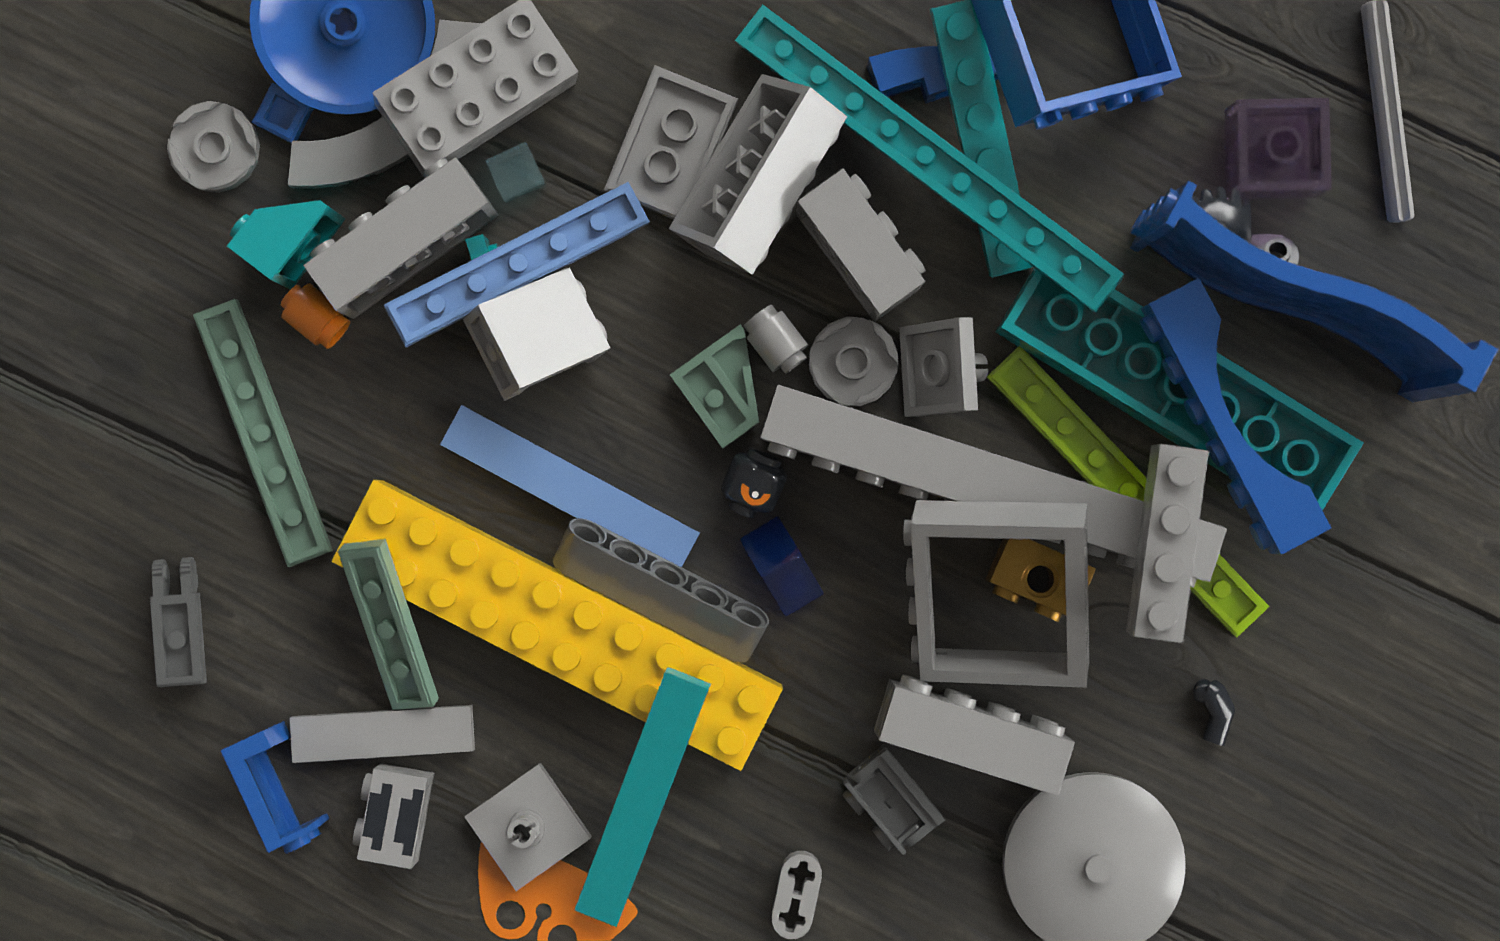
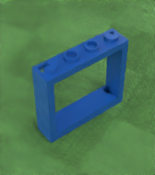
(1144, 38)

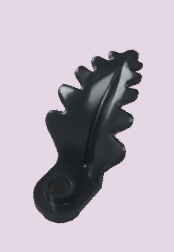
(1238, 220)

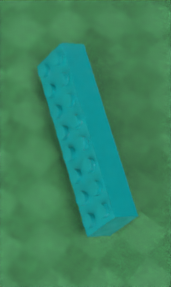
(1121, 365)

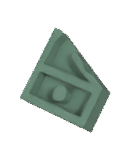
(721, 387)

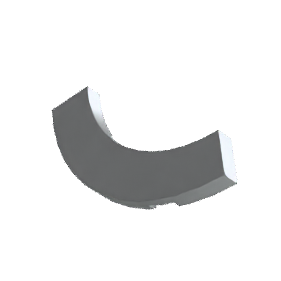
(361, 152)

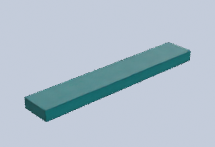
(642, 796)

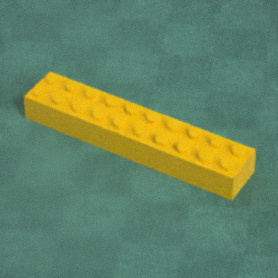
(558, 621)

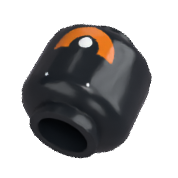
(753, 482)

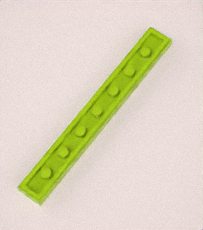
(1107, 467)

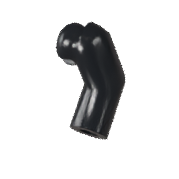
(1219, 707)

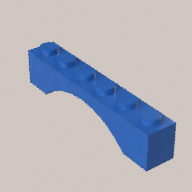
(1187, 332)

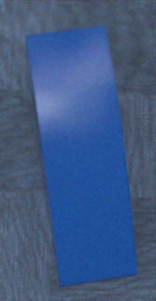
(910, 69)

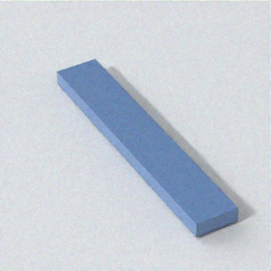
(516, 264)
(566, 485)

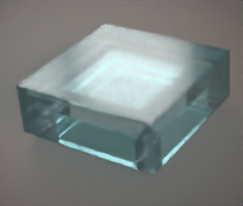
(515, 172)

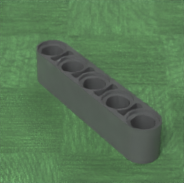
(660, 590)

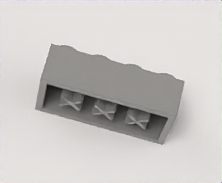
(476, 86)
(758, 172)
(400, 238)
(973, 736)

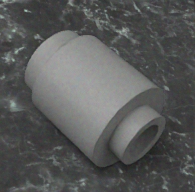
(776, 339)

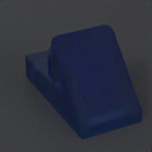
(781, 566)

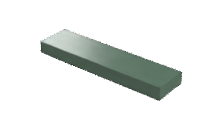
(388, 624)

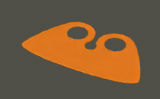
(557, 887)

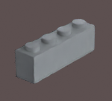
(1167, 543)

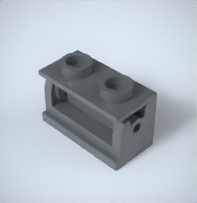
(891, 800)

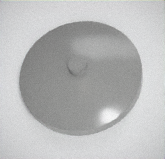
(1094, 861)

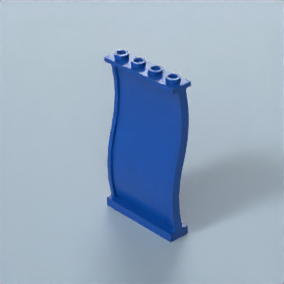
(1398, 335)

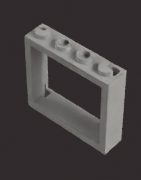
(1006, 521)

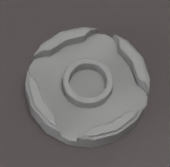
(213, 146)
(853, 361)

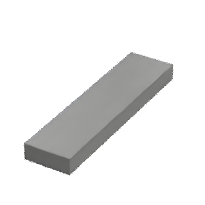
(382, 733)

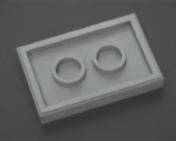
(671, 140)

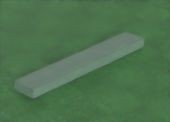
(262, 432)

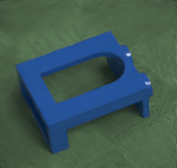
(286, 829)

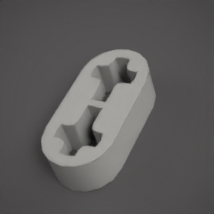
(807, 896)

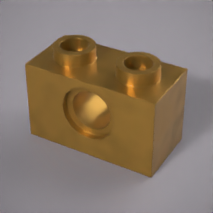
(1011, 569)

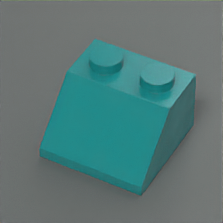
(282, 238)

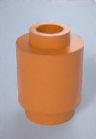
(313, 315)

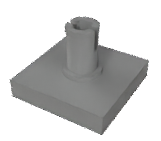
(940, 367)
(528, 826)

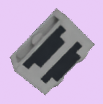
(393, 815)

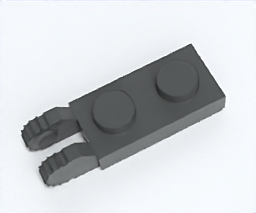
(177, 626)

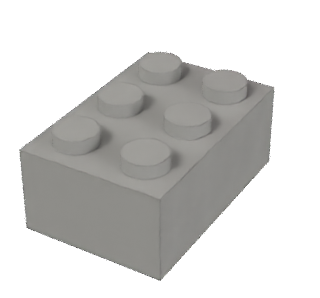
(860, 244)

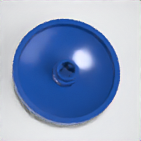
(340, 49)

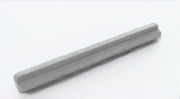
(1387, 111)

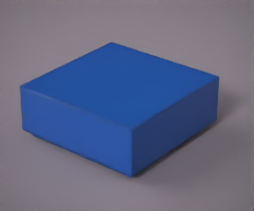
(282, 115)

